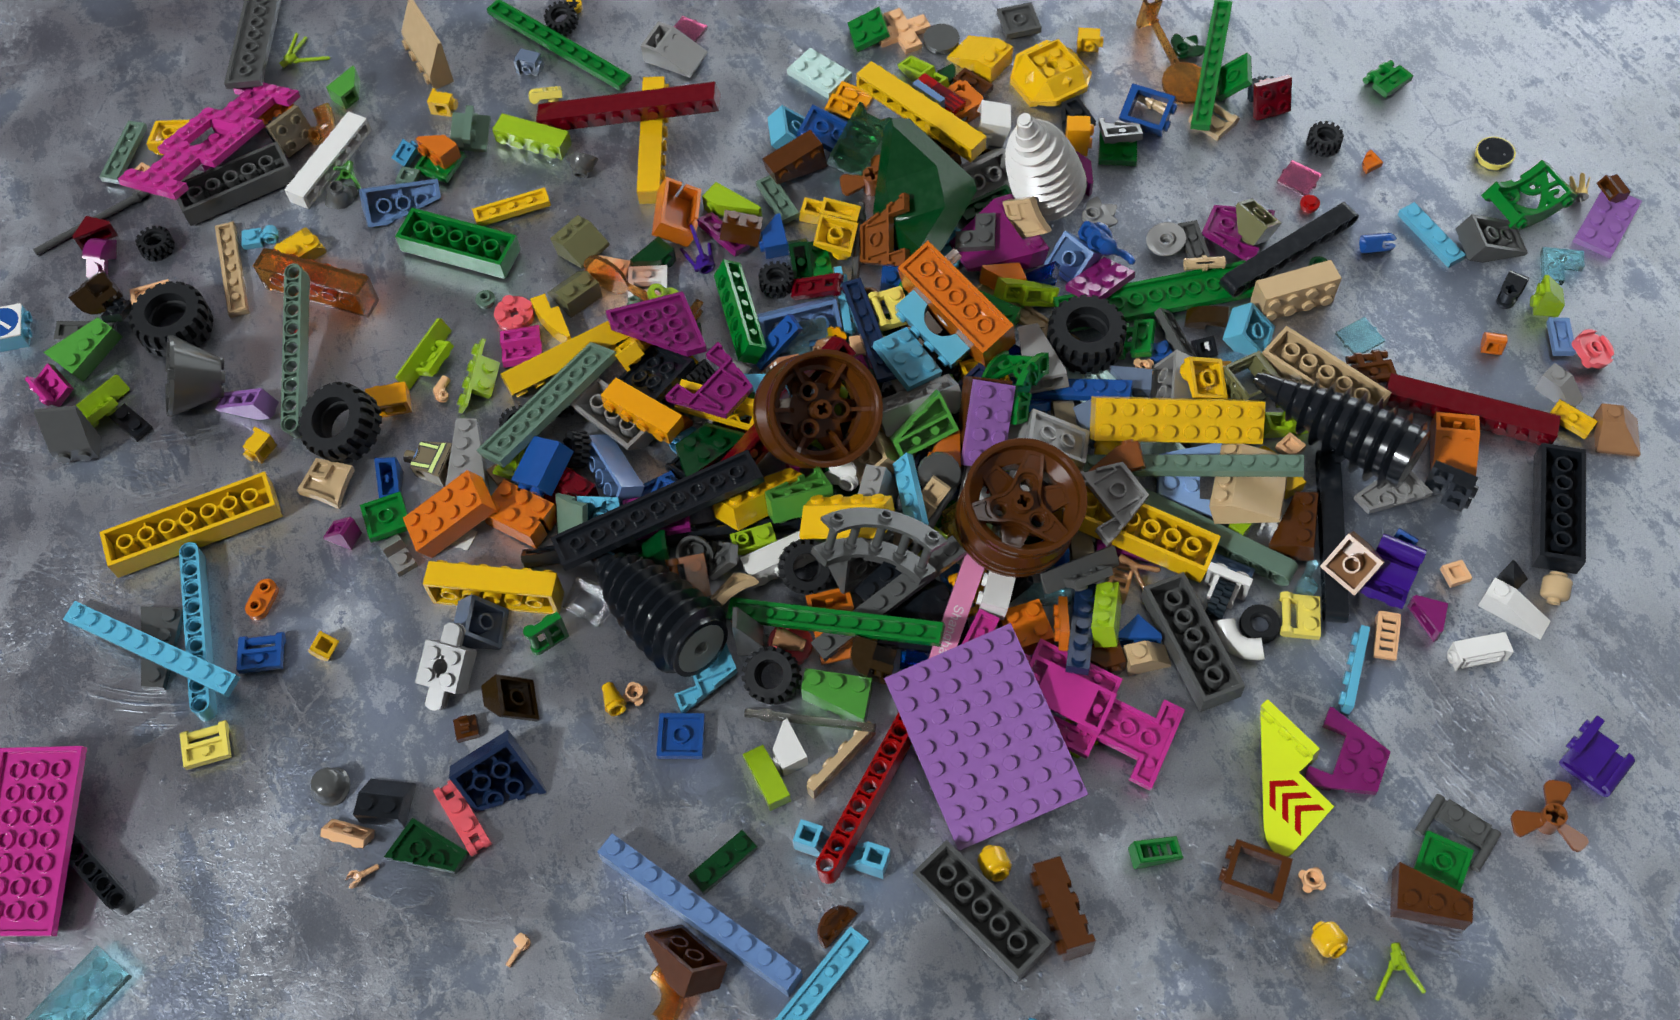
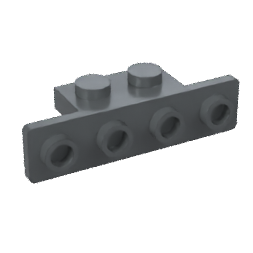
(1081, 571)

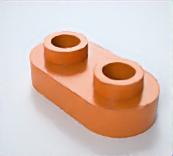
(262, 598)

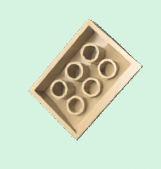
(425, 47)
(1247, 498)

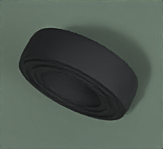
(1264, 612)

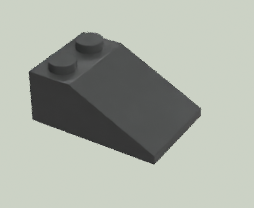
(1489, 239)
(68, 434)

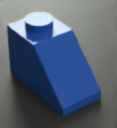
(774, 239)

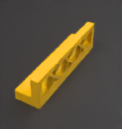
(745, 408)

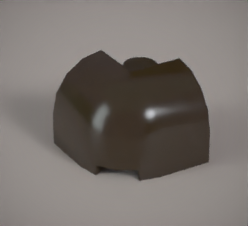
(96, 294)
(871, 659)

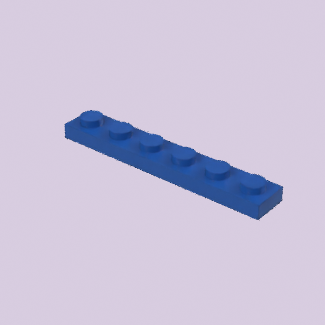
(1085, 388)

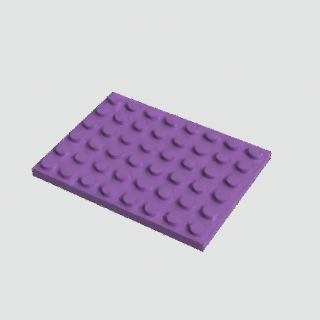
(985, 737)

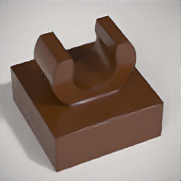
(466, 728)

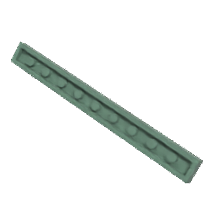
(1216, 465)

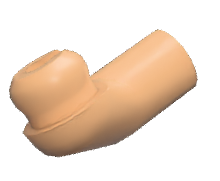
(439, 390)

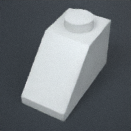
(788, 751)

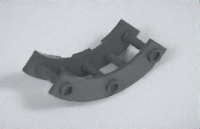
(876, 549)

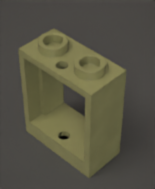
(1255, 363)

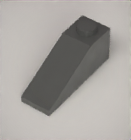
(747, 633)

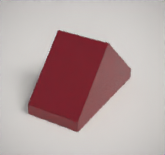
(93, 228)

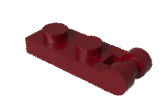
(817, 286)

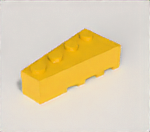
(751, 505)

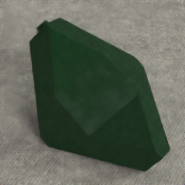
(934, 181)

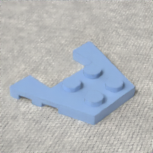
(1187, 489)

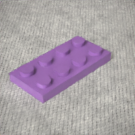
(1606, 224)
(987, 418)

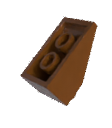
(686, 961)

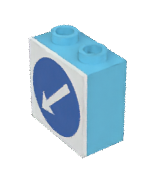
(14, 327)

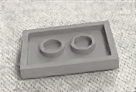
(1059, 433)

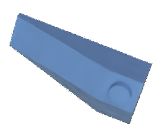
(393, 201)

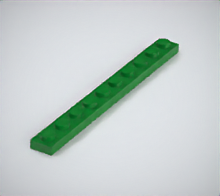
(559, 44)
(1211, 65)
(841, 622)

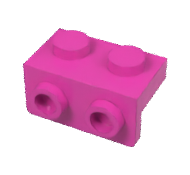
(50, 386)

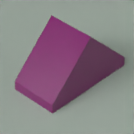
(343, 533)
(1430, 614)

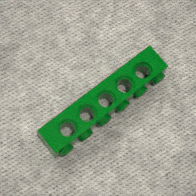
(739, 312)

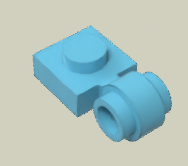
(255, 237)

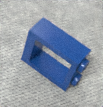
(1148, 127)

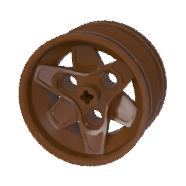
(817, 410)
(1034, 463)

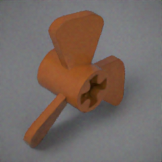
(852, 183)
(1555, 795)

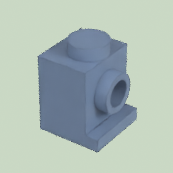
(528, 62)

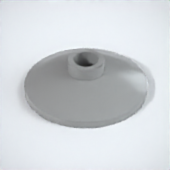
(1163, 233)

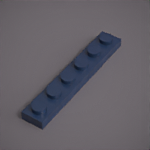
(866, 327)
(1080, 632)

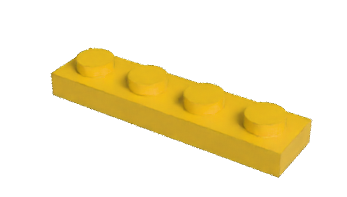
(511, 207)

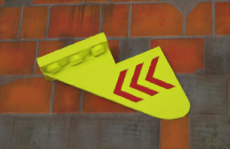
(1289, 801)

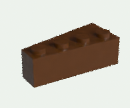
(1062, 909)

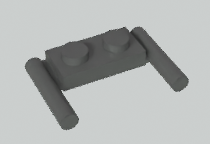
(1462, 823)

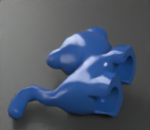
(1100, 239)

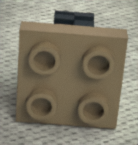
(289, 130)

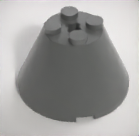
(192, 376)

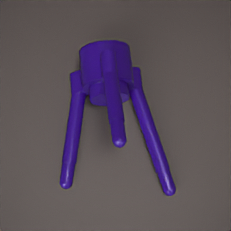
(704, 263)

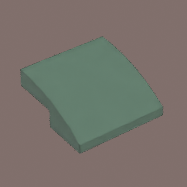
(569, 512)

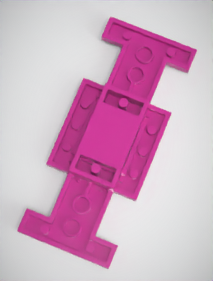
(231, 129)
(1094, 706)

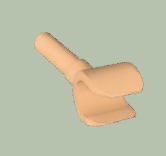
(359, 875)
(522, 943)

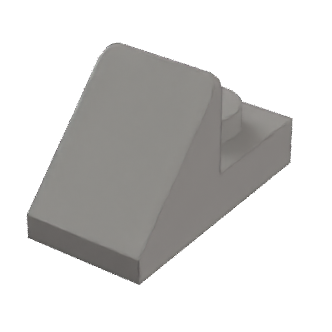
(398, 555)

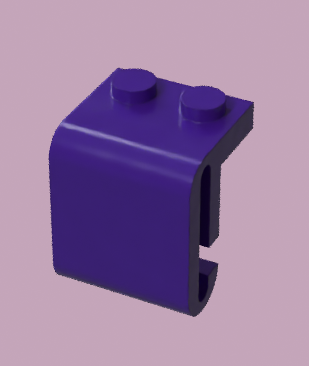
(1398, 572)
(1594, 760)

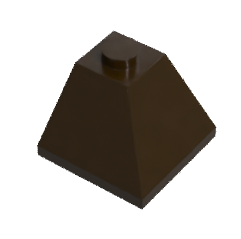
(511, 697)

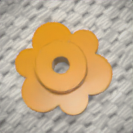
(837, 332)

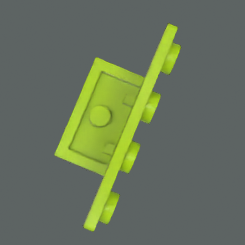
(427, 355)
(481, 376)
(103, 400)

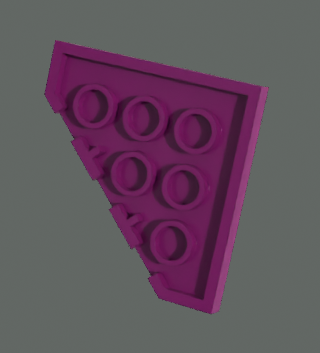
(661, 322)

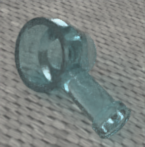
(1306, 584)

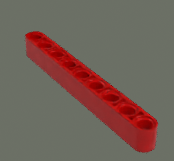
(863, 799)

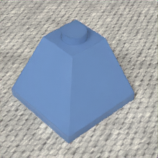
(1072, 256)

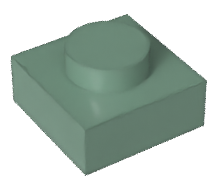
(408, 175)

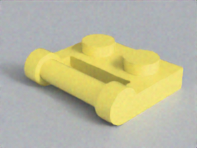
(550, 93)
(891, 298)
(1307, 616)
(208, 750)

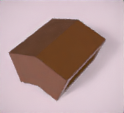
(1614, 188)

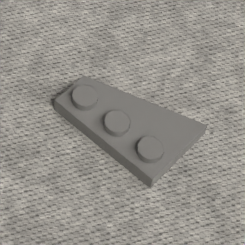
(1376, 499)

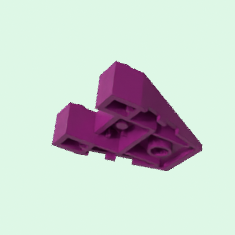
(1008, 243)

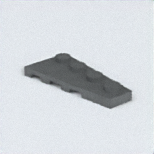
(165, 625)

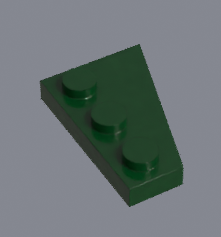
(426, 848)

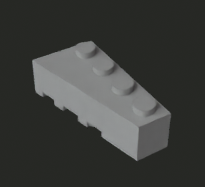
(463, 454)

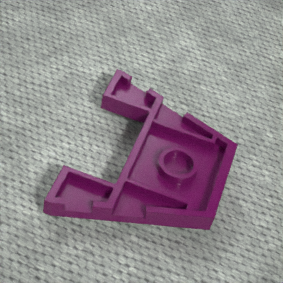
(1223, 230)
(720, 393)
(1359, 761)

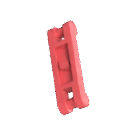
(462, 818)

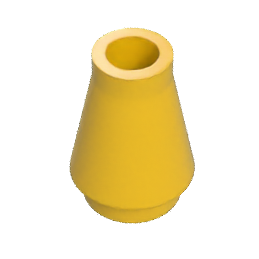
(613, 700)

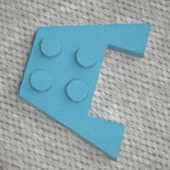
(707, 681)

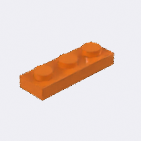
(1061, 623)

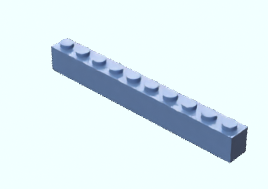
(701, 915)

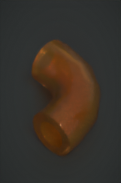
(325, 124)
(670, 1003)

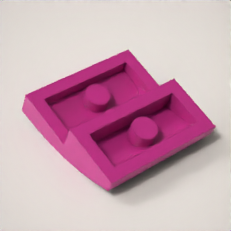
(520, 345)

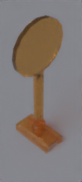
(1180, 78)
(615, 281)

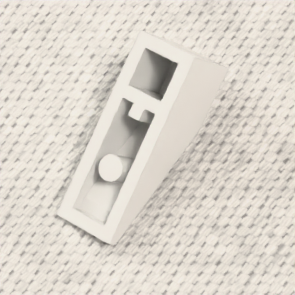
(1514, 608)

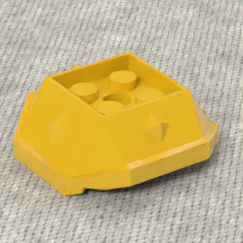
(1049, 74)

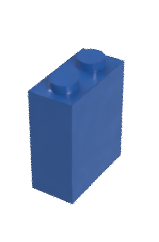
(542, 466)

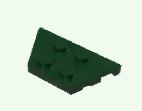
(705, 447)

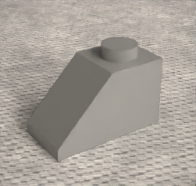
(1559, 384)

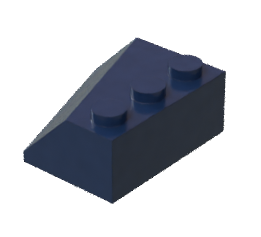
(496, 774)

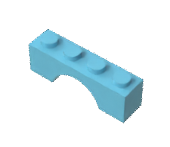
(948, 348)
(866, 857)

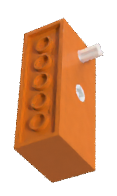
(957, 302)

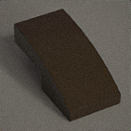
(1201, 316)

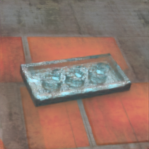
(84, 989)

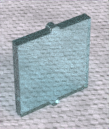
(1360, 336)

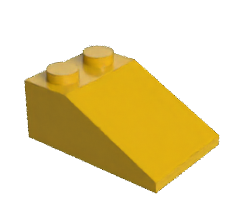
(983, 56)

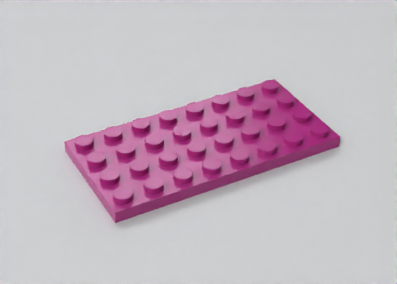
(36, 835)

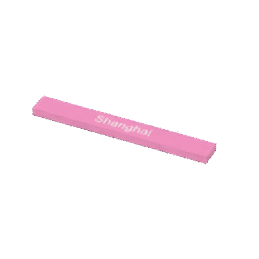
(959, 604)

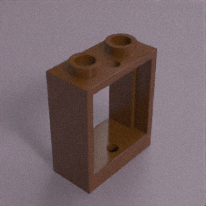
(1248, 892)

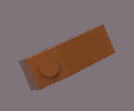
(1128, 452)

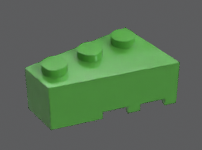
(85, 348)
(925, 426)
(787, 499)
(838, 693)

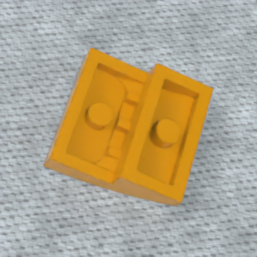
(846, 100)

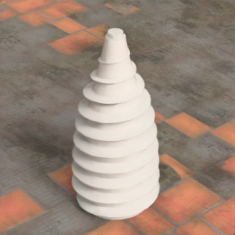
(1044, 166)

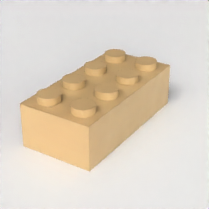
(1296, 290)

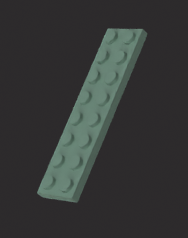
(547, 404)

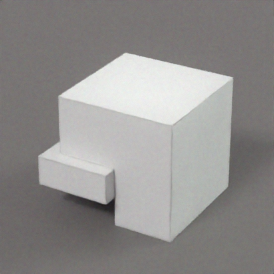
(994, 122)

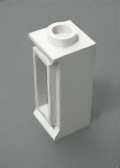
(1480, 651)

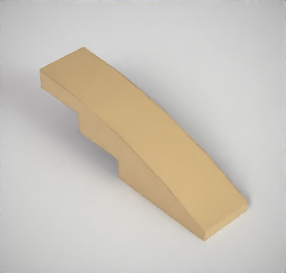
(932, 495)

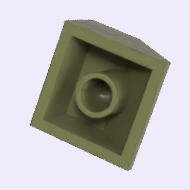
(1255, 222)
(578, 241)
(576, 292)

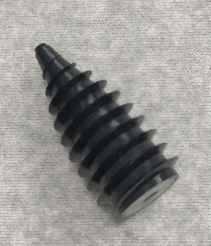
(1351, 427)
(662, 613)

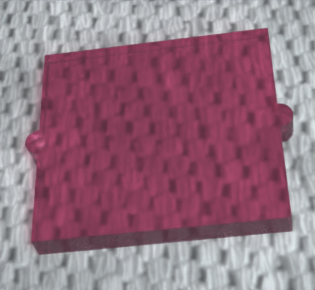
(690, 28)
(1299, 178)

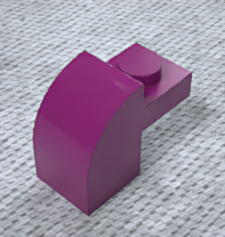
(97, 253)

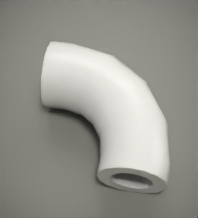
(1236, 643)

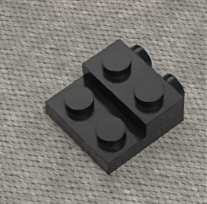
(1453, 485)

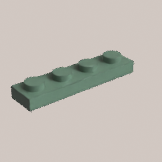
(123, 151)

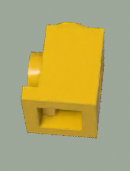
(1089, 40)
(442, 103)
(629, 352)
(258, 446)

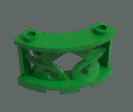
(1521, 217)
(1031, 369)

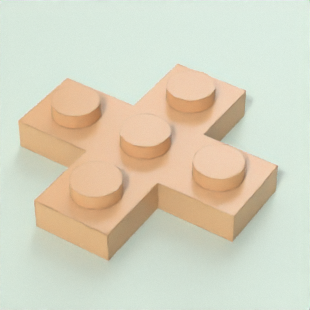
(904, 30)

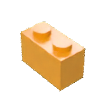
(1079, 132)
(392, 398)

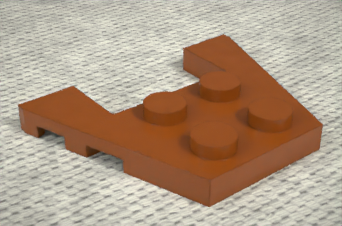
(878, 236)

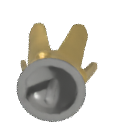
(1581, 191)

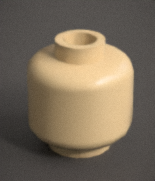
(1556, 587)

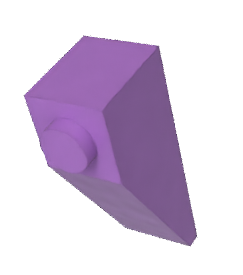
(248, 403)

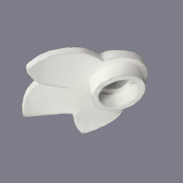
(843, 476)

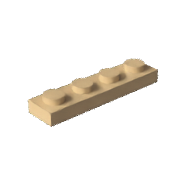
(835, 765)

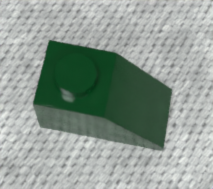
(655, 253)
(800, 258)
(656, 548)

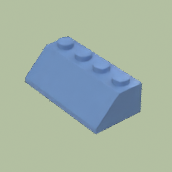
(814, 309)

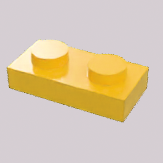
(1573, 419)

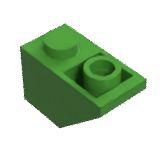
(346, 88)

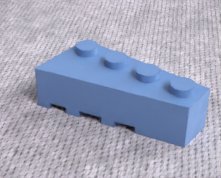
(612, 469)

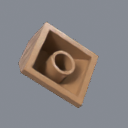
(1616, 431)
(1352, 562)

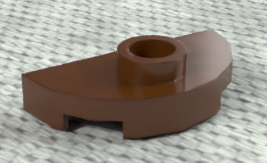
(833, 923)

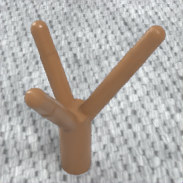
(1135, 566)

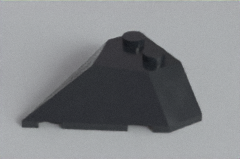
(928, 605)

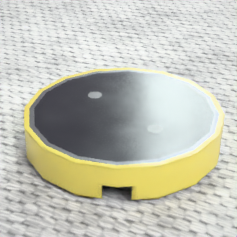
(1495, 153)

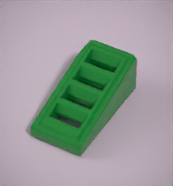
(1140, 855)

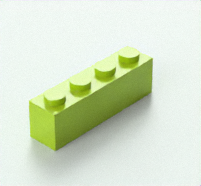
(532, 136)

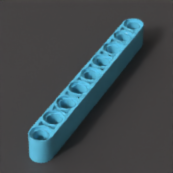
(195, 620)

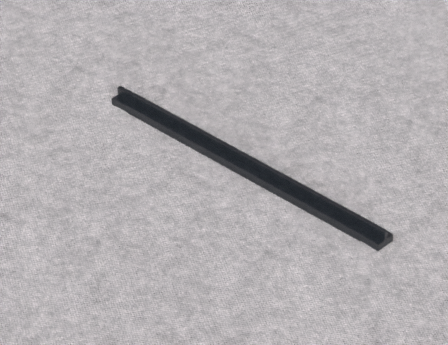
(710, 531)

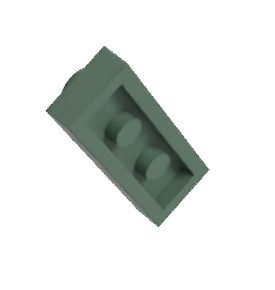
(777, 199)

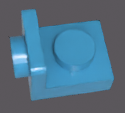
(406, 153)

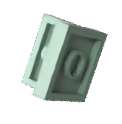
(470, 130)

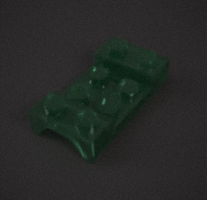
(857, 142)

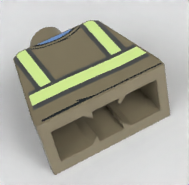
(430, 461)

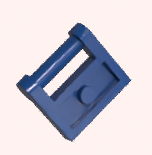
(260, 658)

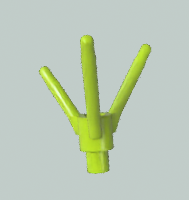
(291, 58)
(1398, 962)

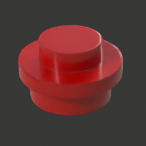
(1309, 203)

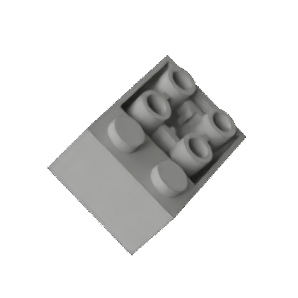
(672, 50)

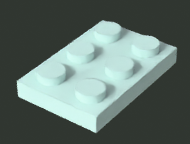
(819, 72)

